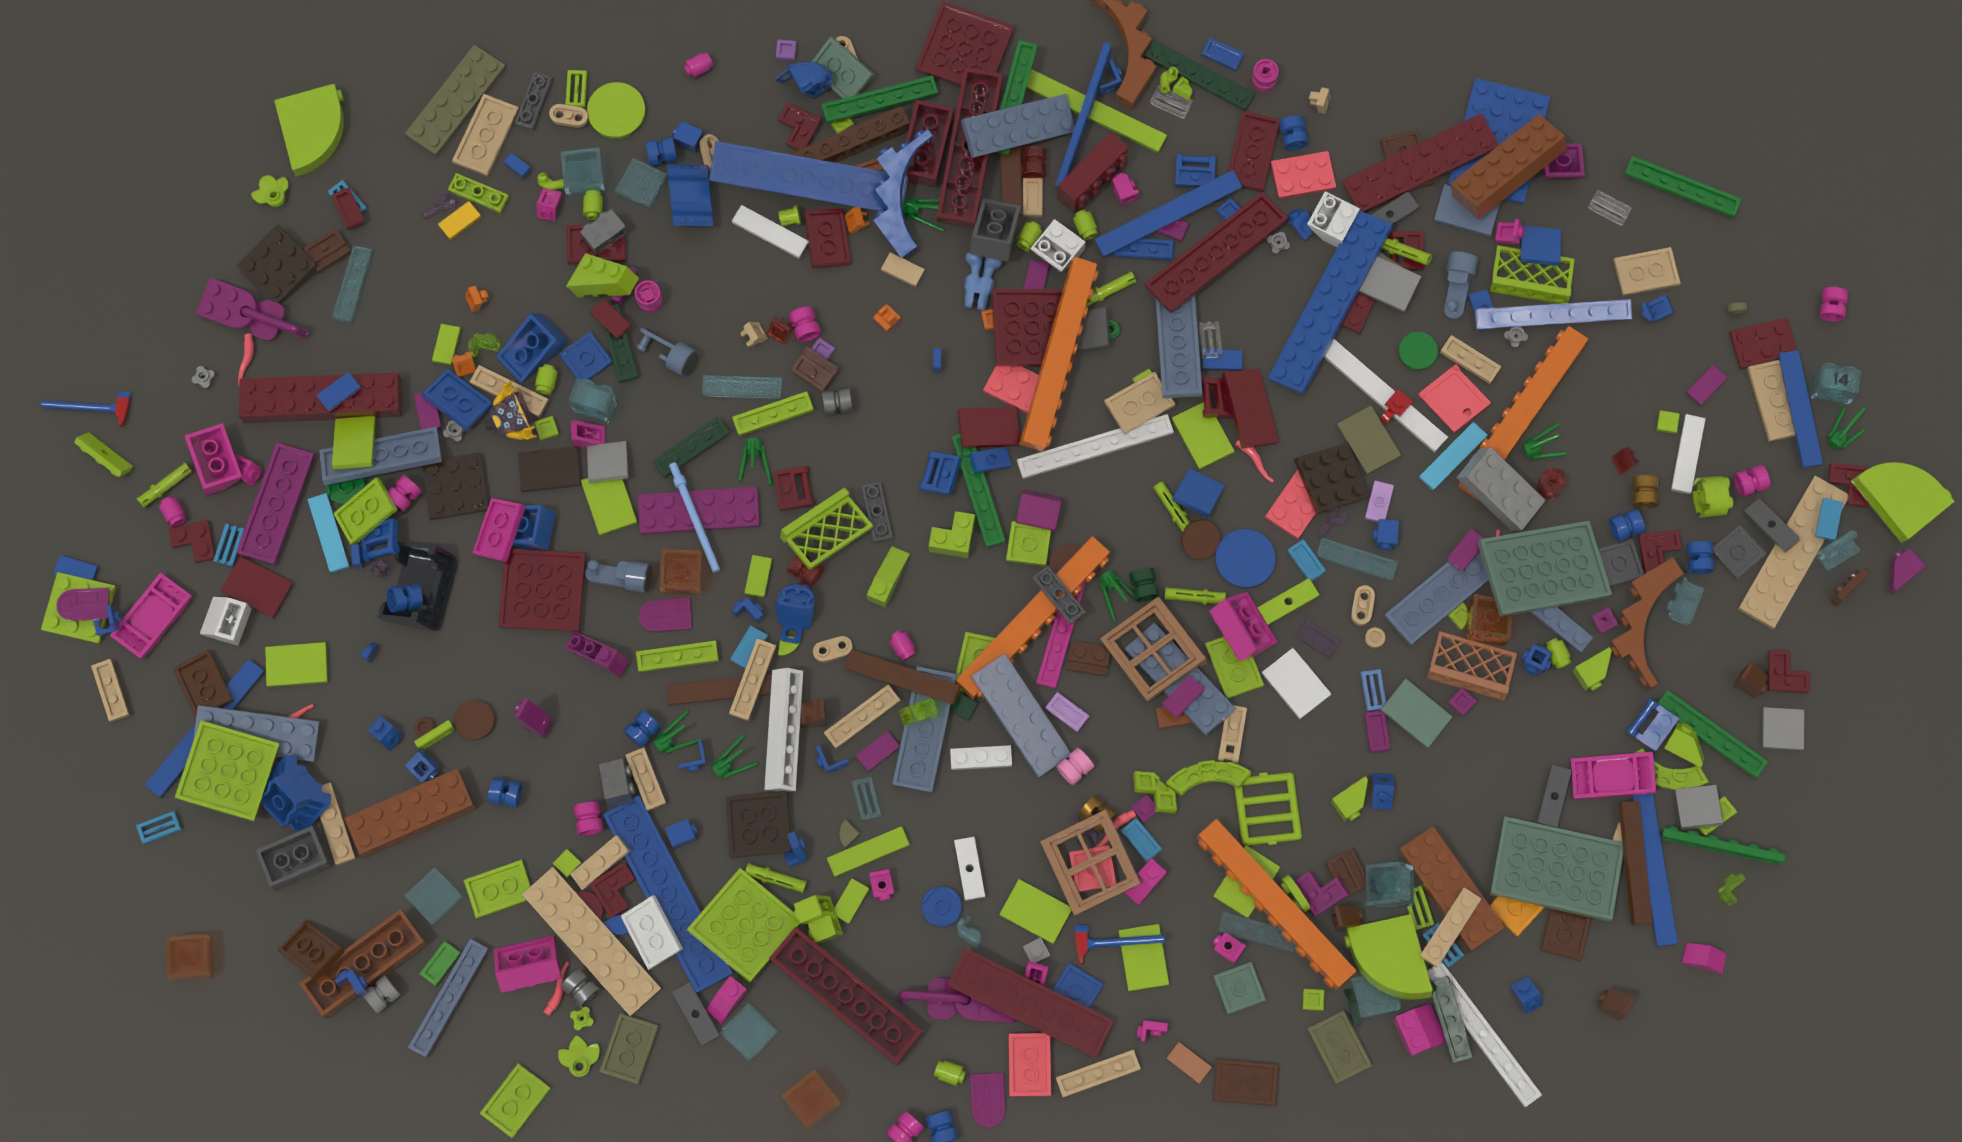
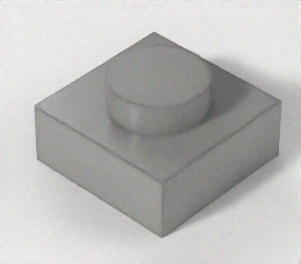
(1036, 950)

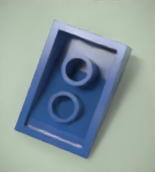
(531, 346)
(534, 528)

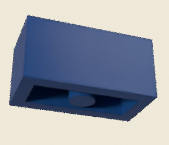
(517, 166)

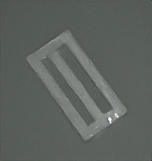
(1153, 101)
(1614, 202)
(1209, 327)

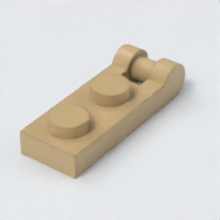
(1232, 735)

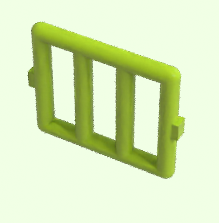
(1293, 816)

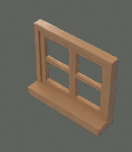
(1175, 633)
(1065, 875)

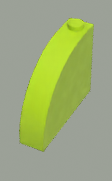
(311, 126)
(1903, 496)
(1389, 957)

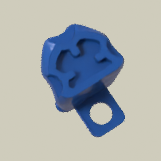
(809, 76)
(795, 610)

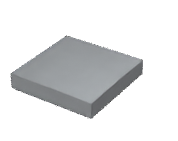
(607, 462)
(1783, 729)
(1698, 807)

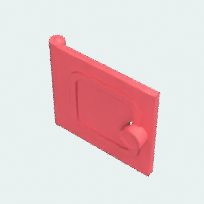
(1451, 396)

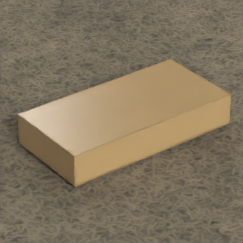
(1032, 197)
(902, 269)

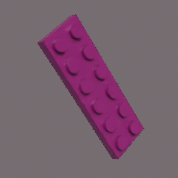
(275, 504)
(716, 510)

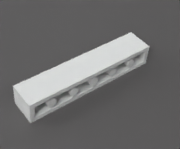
(783, 730)

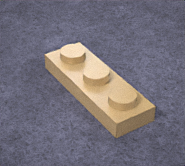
(1470, 359)
(110, 690)
(645, 779)
(600, 862)

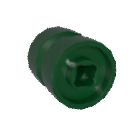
(1144, 584)

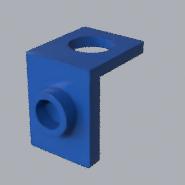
(1116, 75)
(114, 619)
(695, 765)
(829, 769)
(1382, 791)

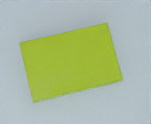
(1202, 436)
(353, 442)
(609, 505)
(365, 511)
(972, 647)
(296, 664)
(1234, 676)
(498, 889)
(1229, 890)
(1035, 911)
(1144, 962)
(515, 1101)

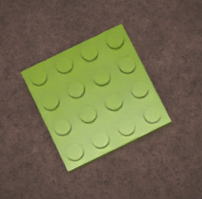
(227, 771)
(744, 925)

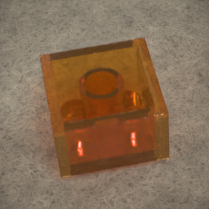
(681, 571)
(1485, 622)
(189, 957)
(811, 1099)

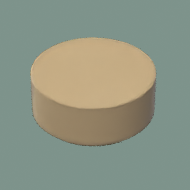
(1375, 638)

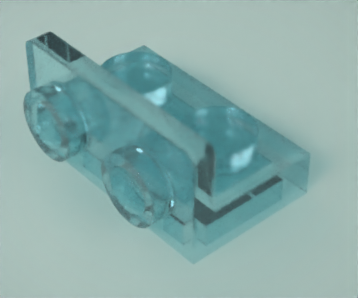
(1838, 551)
(1685, 602)

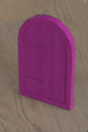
(84, 604)
(666, 615)
(987, 1099)

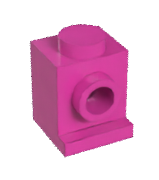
(1124, 189)
(882, 876)
(1229, 955)

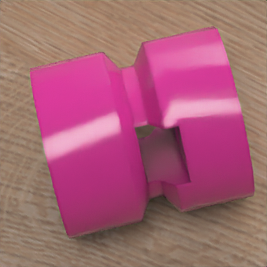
(1265, 75)
(648, 296)
(1833, 304)
(806, 327)
(1754, 479)
(403, 493)
(588, 822)
(905, 1129)

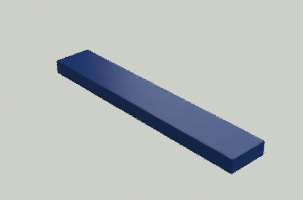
(1800, 409)

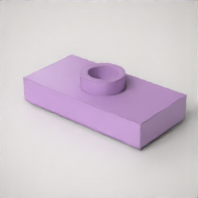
(1379, 501)
(1067, 712)

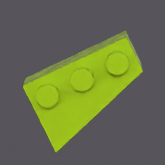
(600, 276)

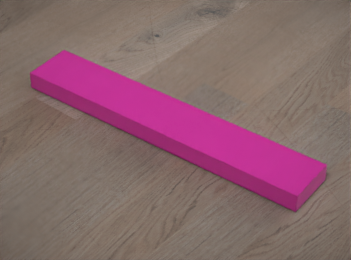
(1056, 649)

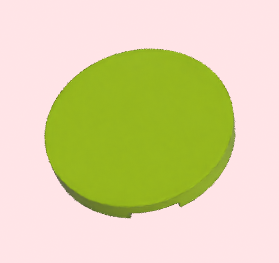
(616, 110)

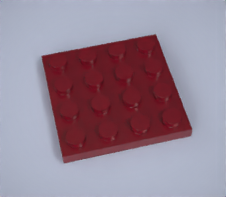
(963, 41)
(1023, 325)
(542, 590)

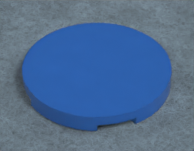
(1245, 558)

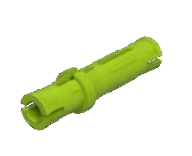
(1394, 246)
(1110, 288)
(164, 485)
(1162, 490)
(1194, 595)
(773, 877)

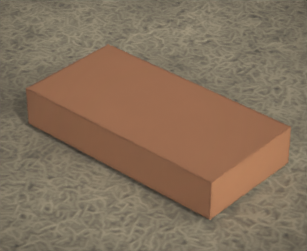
(1189, 1063)

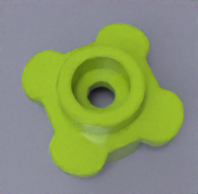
(587, 1021)

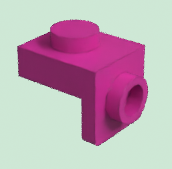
(1510, 232)

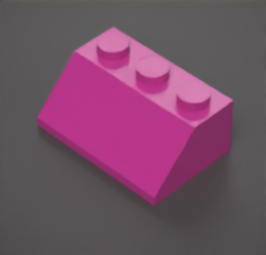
(213, 459)
(1243, 626)
(527, 964)

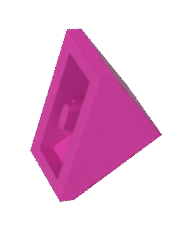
(587, 434)
(1704, 957)
(1036, 972)

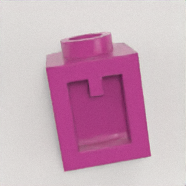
(548, 204)
(249, 470)
(1154, 1028)

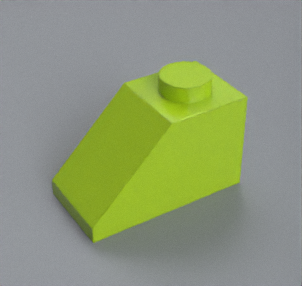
(1593, 670)
(1685, 744)
(1351, 800)

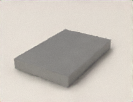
(1390, 284)

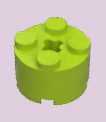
(1712, 496)

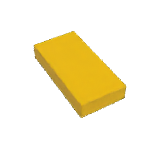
(459, 220)

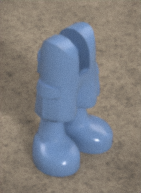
(978, 285)

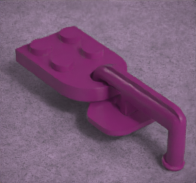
(228, 305)
(946, 1002)

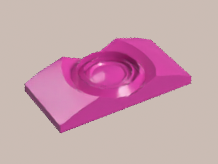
(151, 616)
(1613, 775)

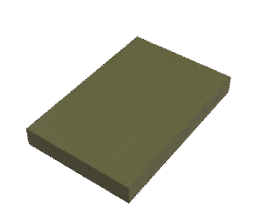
(1368, 440)
(1339, 1047)
(629, 1048)

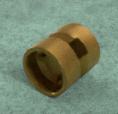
(1645, 491)
(1089, 808)

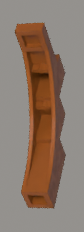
(1137, 42)
(1631, 643)

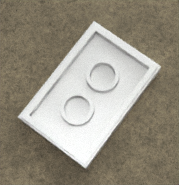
(1296, 683)
(651, 932)

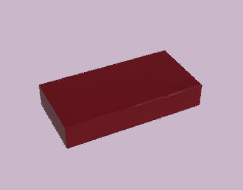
(348, 208)
(610, 319)

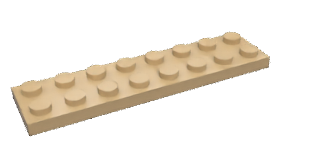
(1785, 571)
(591, 941)

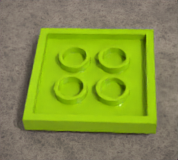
(75, 629)

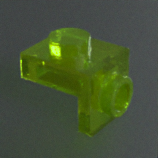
(486, 341)
(1725, 891)

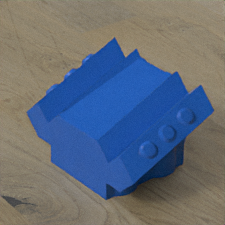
(690, 195)
(294, 795)

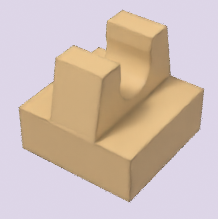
(1320, 100)
(755, 333)

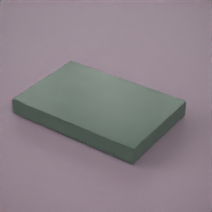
(848, 72)
(1416, 713)

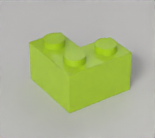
(954, 541)
(820, 916)

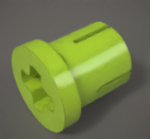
(790, 216)

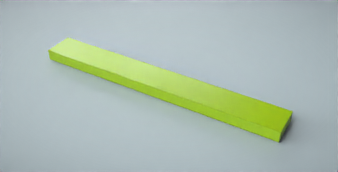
(1100, 114)

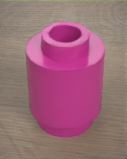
(698, 65)
(172, 511)
(902, 645)

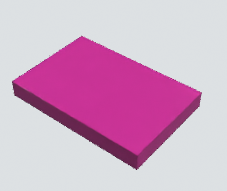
(498, 530)

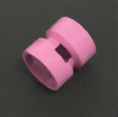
(1075, 766)

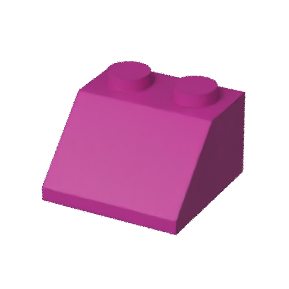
(1419, 1030)

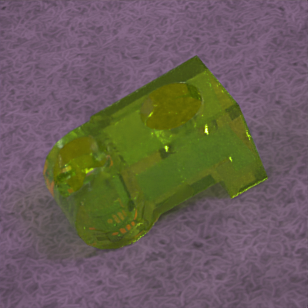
(919, 712)

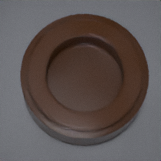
(423, 726)

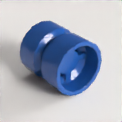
(1293, 131)
(661, 151)
(1625, 525)
(1700, 557)
(404, 597)
(642, 728)
(498, 795)
(942, 1127)

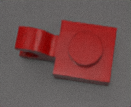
(1396, 404)

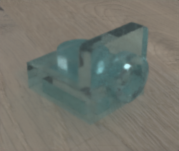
(970, 935)

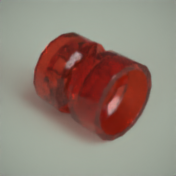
(1034, 160)
(1551, 483)
(799, 569)

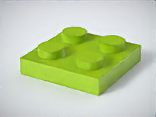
(1028, 545)

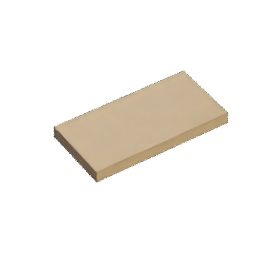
(485, 135)
(1771, 400)

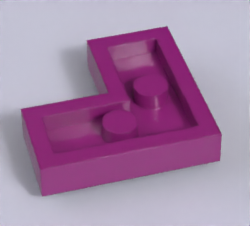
(1321, 897)

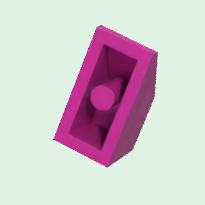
(1150, 877)
(726, 999)

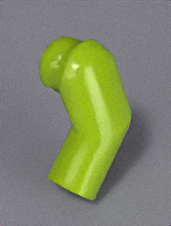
(1167, 78)
(547, 183)

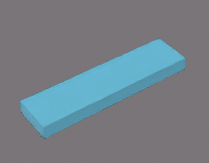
(1453, 456)
(328, 533)

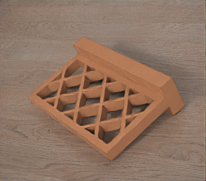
(1471, 682)

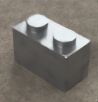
(603, 231)
(616, 783)

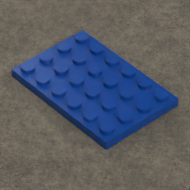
(1505, 112)

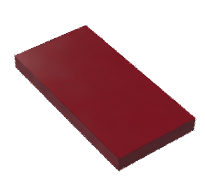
(1254, 150)
(1250, 408)

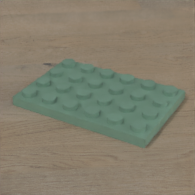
(1544, 568)
(1557, 869)

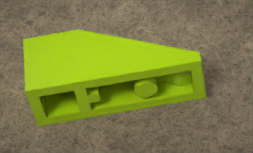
(887, 577)

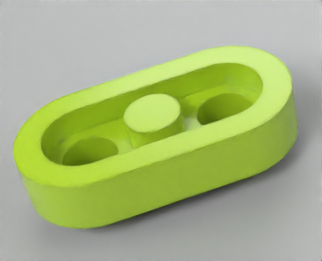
(1291, 888)

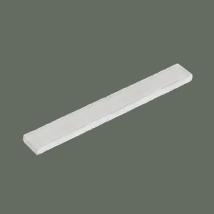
(1381, 392)
(1093, 447)
(1489, 1041)

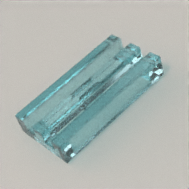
(870, 815)

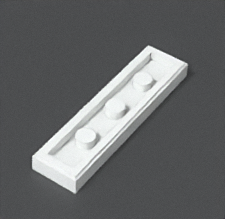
(770, 232)
(1688, 454)

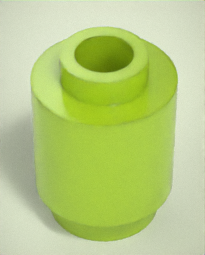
(592, 204)
(1085, 224)
(1028, 236)
(546, 379)
(1560, 656)
(949, 1072)

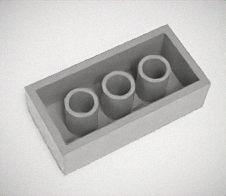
(1500, 489)

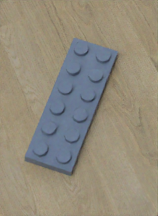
(1018, 125)
(1179, 350)
(390, 455)
(1436, 599)
(1209, 708)
(1021, 715)
(295, 735)
(922, 743)

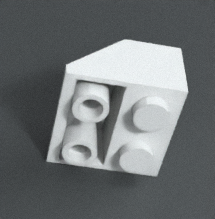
(1332, 219)
(1058, 246)
(226, 620)

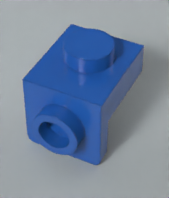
(1298, 220)
(1657, 309)
(753, 610)
(385, 733)
(798, 850)
(357, 983)
(1527, 995)

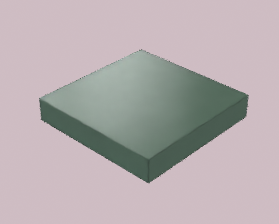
(1239, 988)

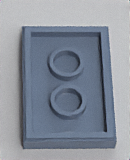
(1453, 214)

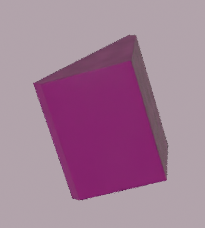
(1566, 165)
(1039, 510)

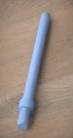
(680, 483)

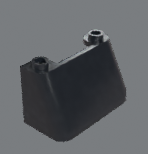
(434, 573)

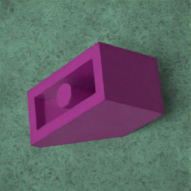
(1904, 569)

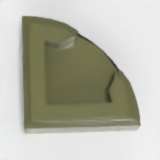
(847, 834)

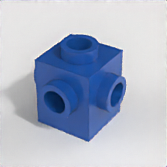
(1539, 653)

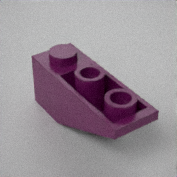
(597, 654)
(533, 718)

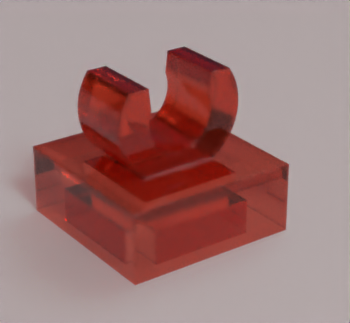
(779, 329)
(1624, 460)

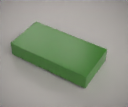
(440, 963)

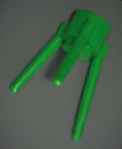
(913, 205)
(1838, 438)
(1533, 447)
(754, 449)
(1111, 581)
(664, 741)
(722, 766)

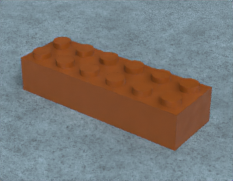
(1508, 166)
(410, 813)
(1443, 881)
(370, 956)

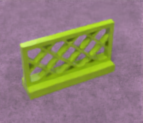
(1531, 288)
(813, 519)

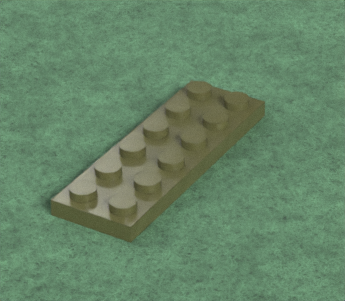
(455, 100)

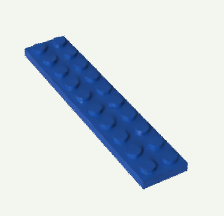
(798, 176)
(1330, 303)
(661, 878)

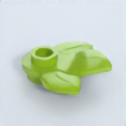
(271, 191)
(579, 1053)

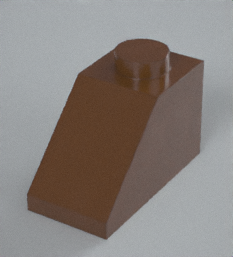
(1751, 680)
(813, 714)
(1346, 917)
(1615, 1003)

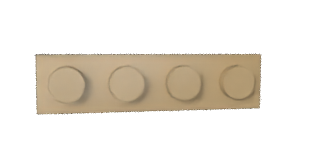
(493, 384)
(752, 680)
(862, 717)
(336, 829)
(1450, 927)
(1098, 1073)

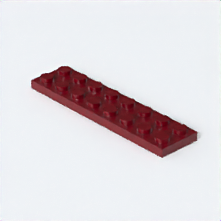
(1420, 164)
(1216, 252)
(1030, 1003)

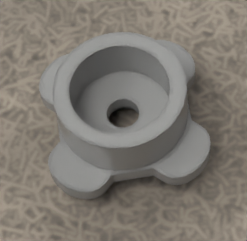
(1281, 236)
(1522, 336)
(209, 375)
(454, 435)

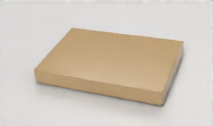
(1646, 271)
(1138, 403)

